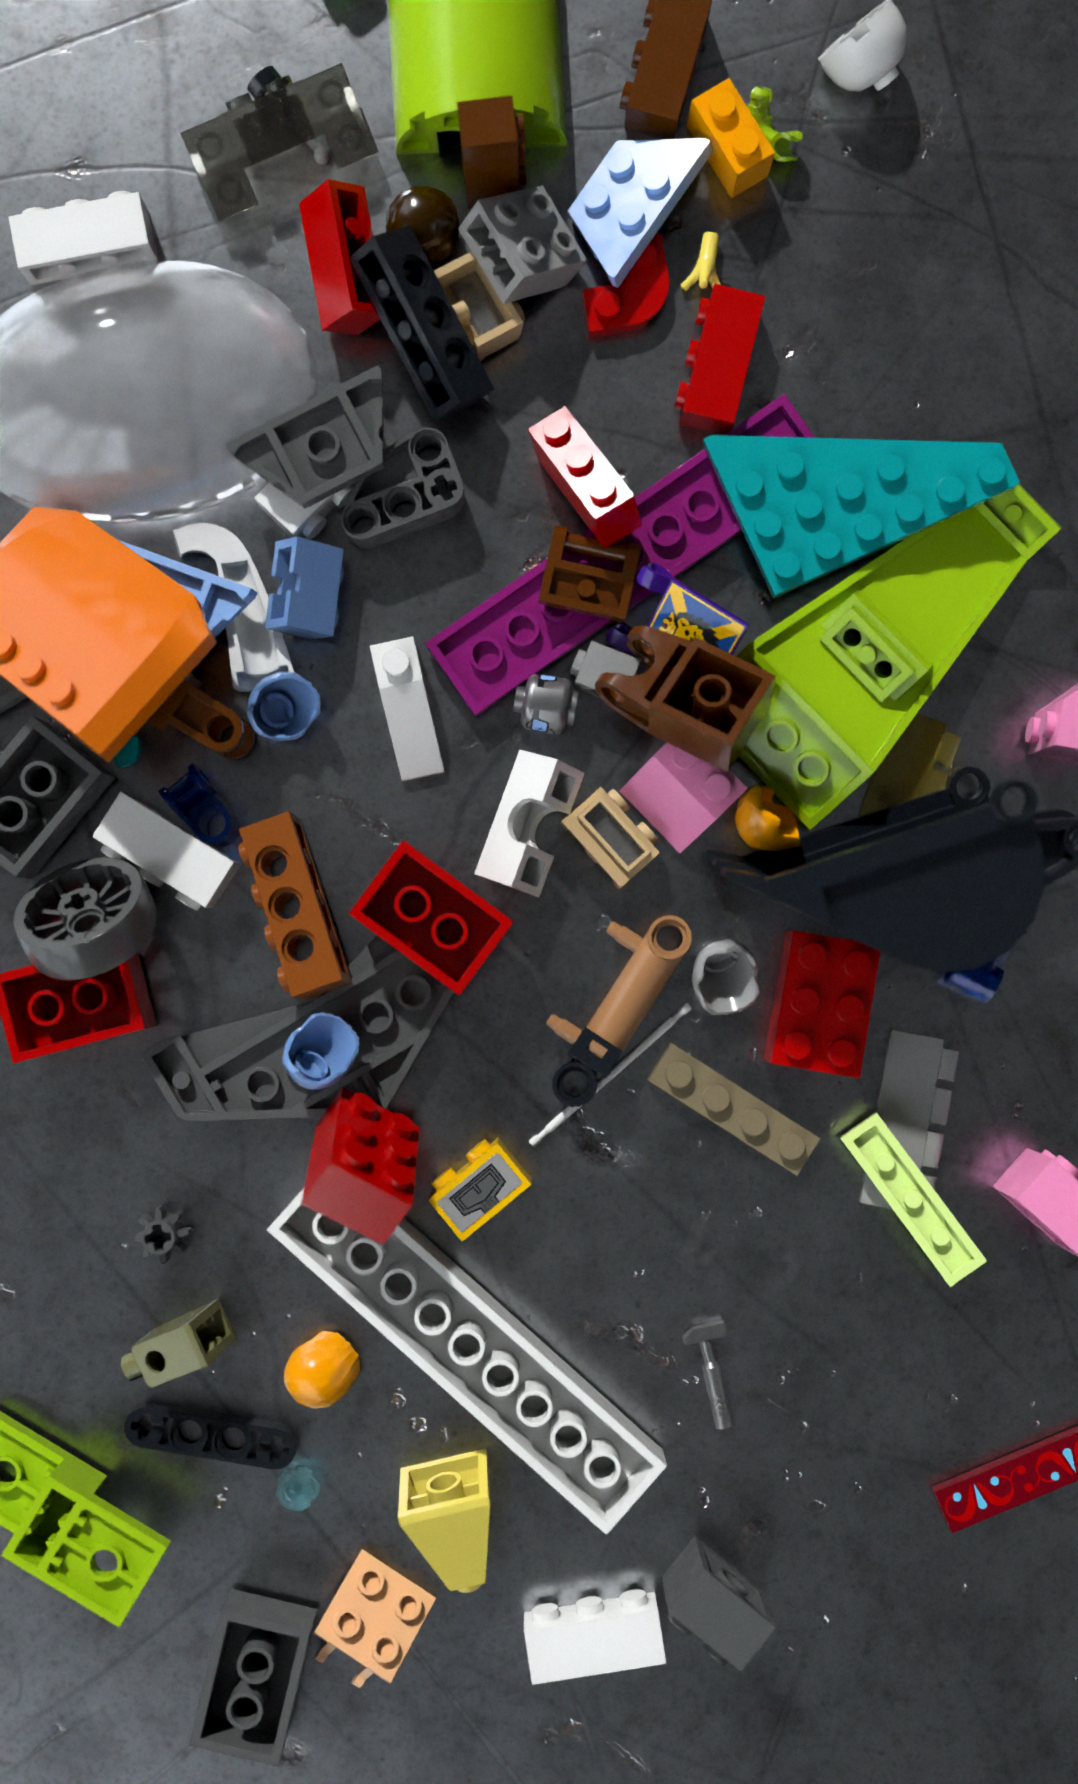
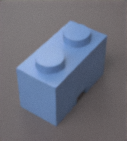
(306, 588)

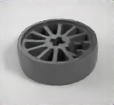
(85, 918)

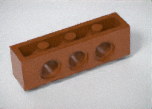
(260, 847)

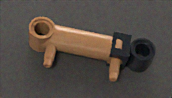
(622, 1009)

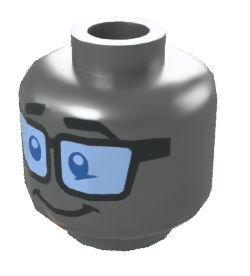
(546, 703)

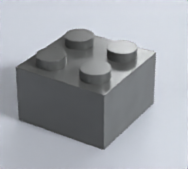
(717, 1605)

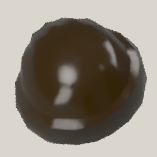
(431, 218)

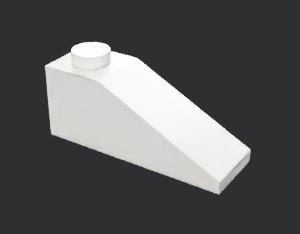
(407, 708)

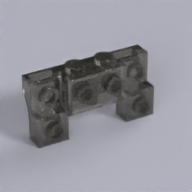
(273, 125)

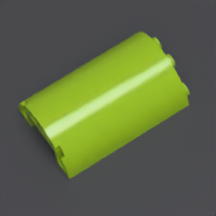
(475, 52)

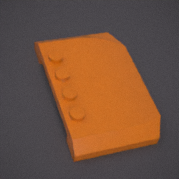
(93, 627)

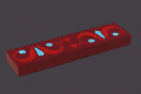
(1009, 1481)

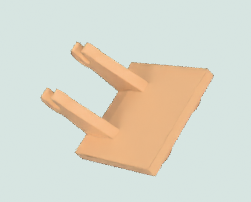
(373, 1618)

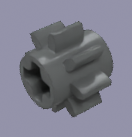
(156, 1244)

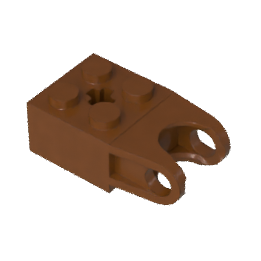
(690, 695)
(202, 718)

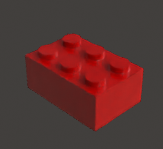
(431, 917)
(822, 1004)
(57, 1015)
(362, 1166)

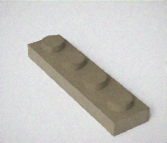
(733, 1109)

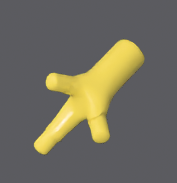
(706, 265)

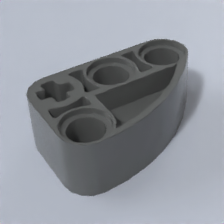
(405, 479)

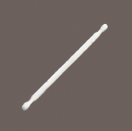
(558, 1120)

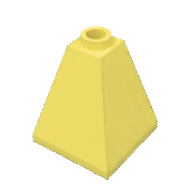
(448, 1515)

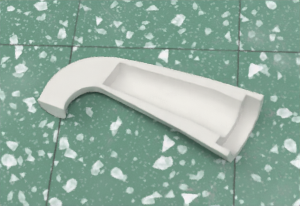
(252, 648)

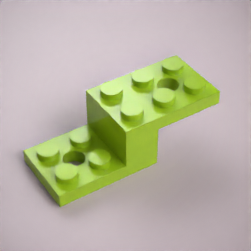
(64, 1523)

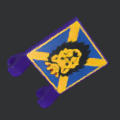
(683, 614)

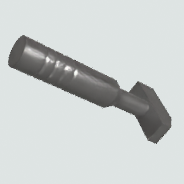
(712, 1371)

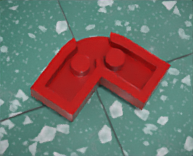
(635, 301)

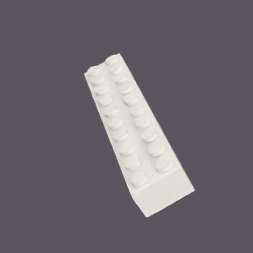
(482, 1360)

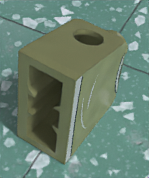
(180, 1346)

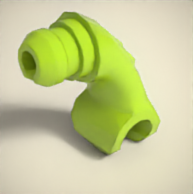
(780, 142)

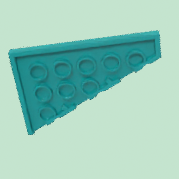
(837, 500)

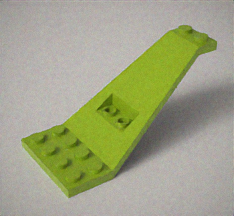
(915, 609)

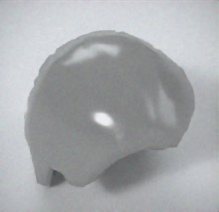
(725, 977)

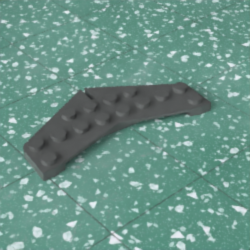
(239, 1067)

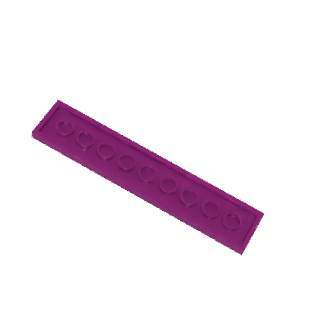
(682, 523)

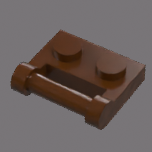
(586, 587)

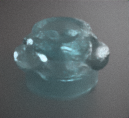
(288, 1496)

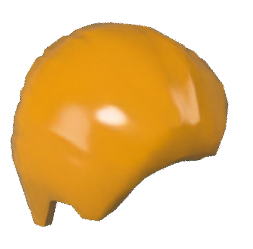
(765, 823)
(321, 1370)

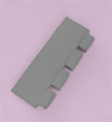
(912, 1100)

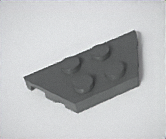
(320, 442)

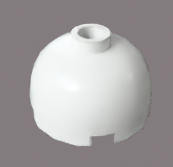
(868, 51)

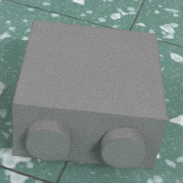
(522, 243)

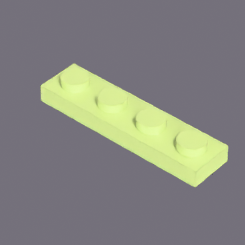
(913, 1199)

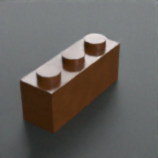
(664, 66)
(491, 147)

